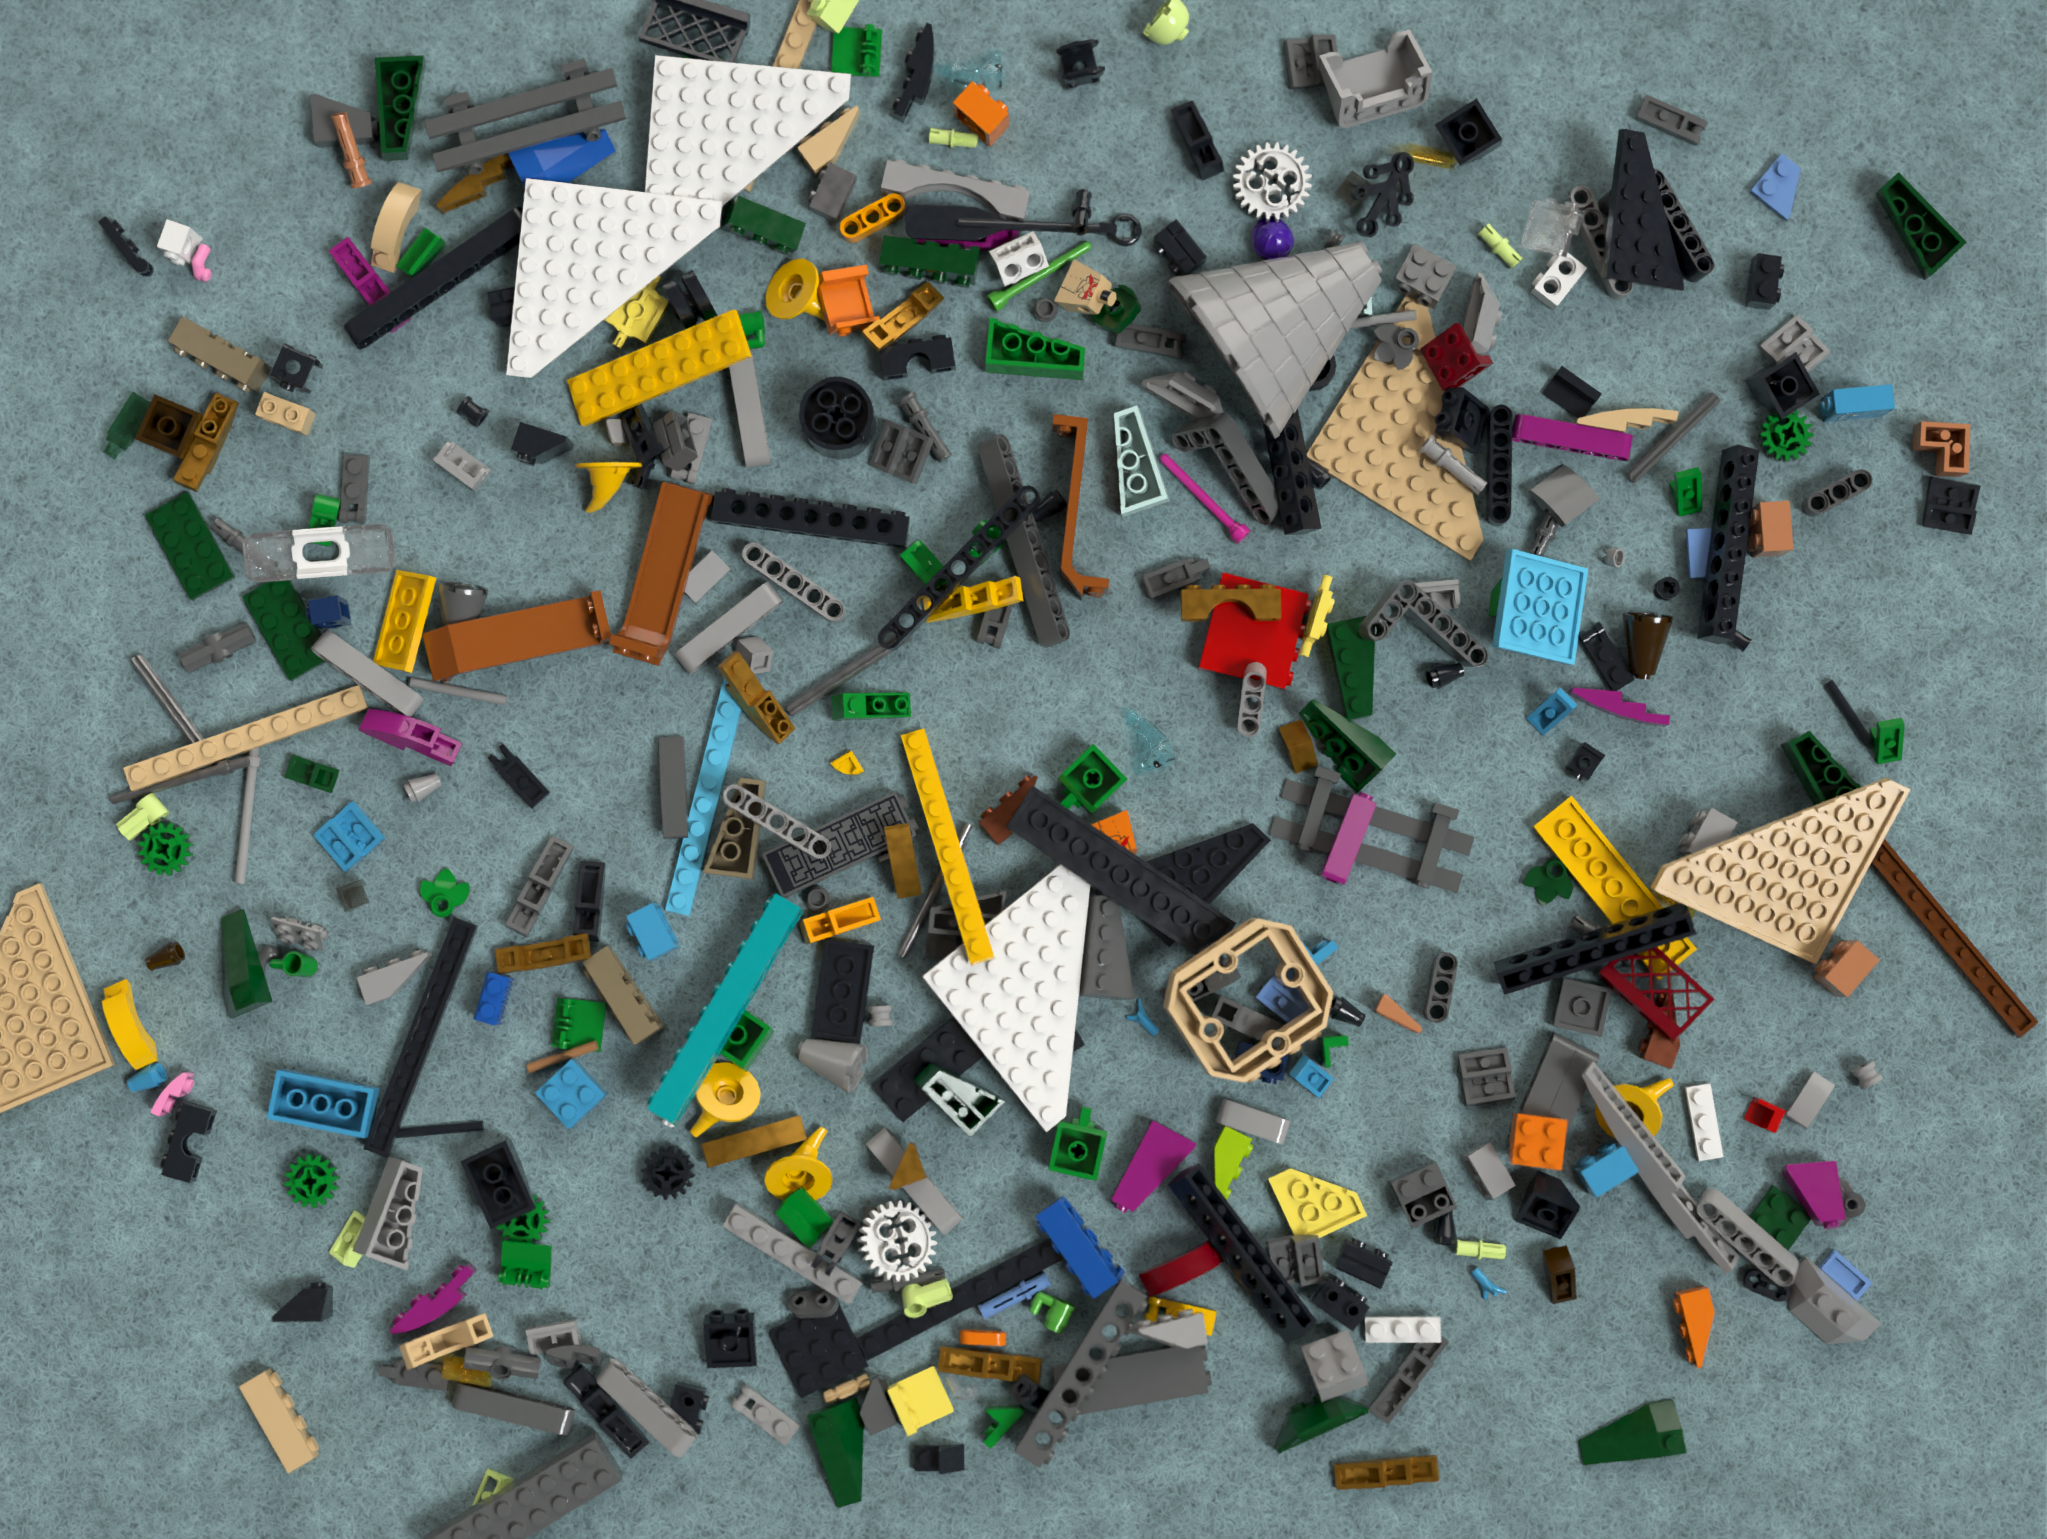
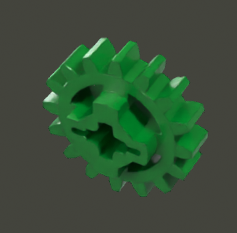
(1795, 439)
(158, 839)
(311, 1170)
(530, 1228)

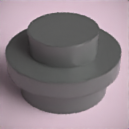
(1045, 309)
(818, 898)

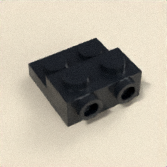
(1462, 419)
(730, 1339)

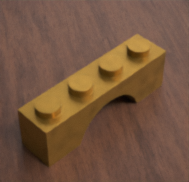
(1262, 603)

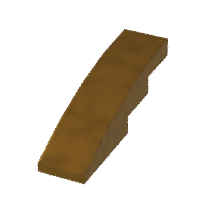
(472, 186)
(753, 1141)
(988, 1364)
(1386, 1472)

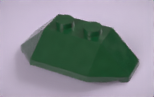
(1316, 1418)

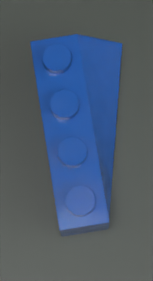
(1079, 1247)

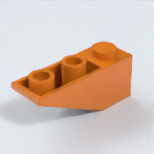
(1697, 1318)

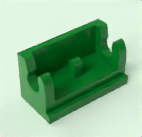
(922, 563)

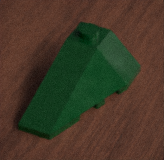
(242, 971)
(839, 1441)

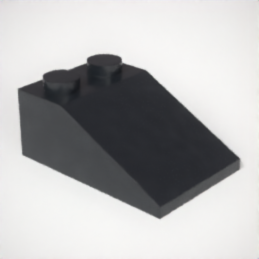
(499, 1183)

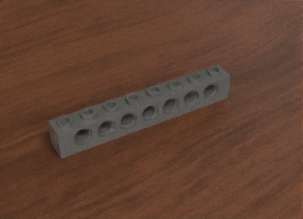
(1043, 1453)

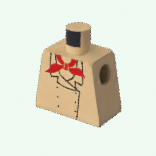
(1084, 290)

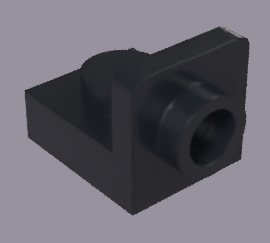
(1028, 1393)

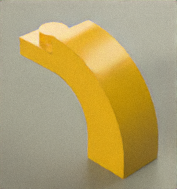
(126, 1026)

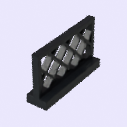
(701, 13)

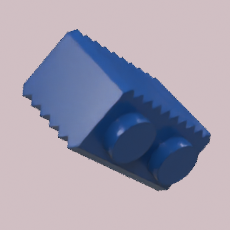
(493, 998)

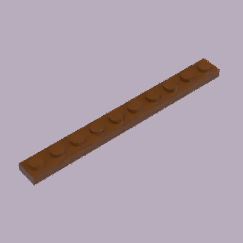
(1953, 940)

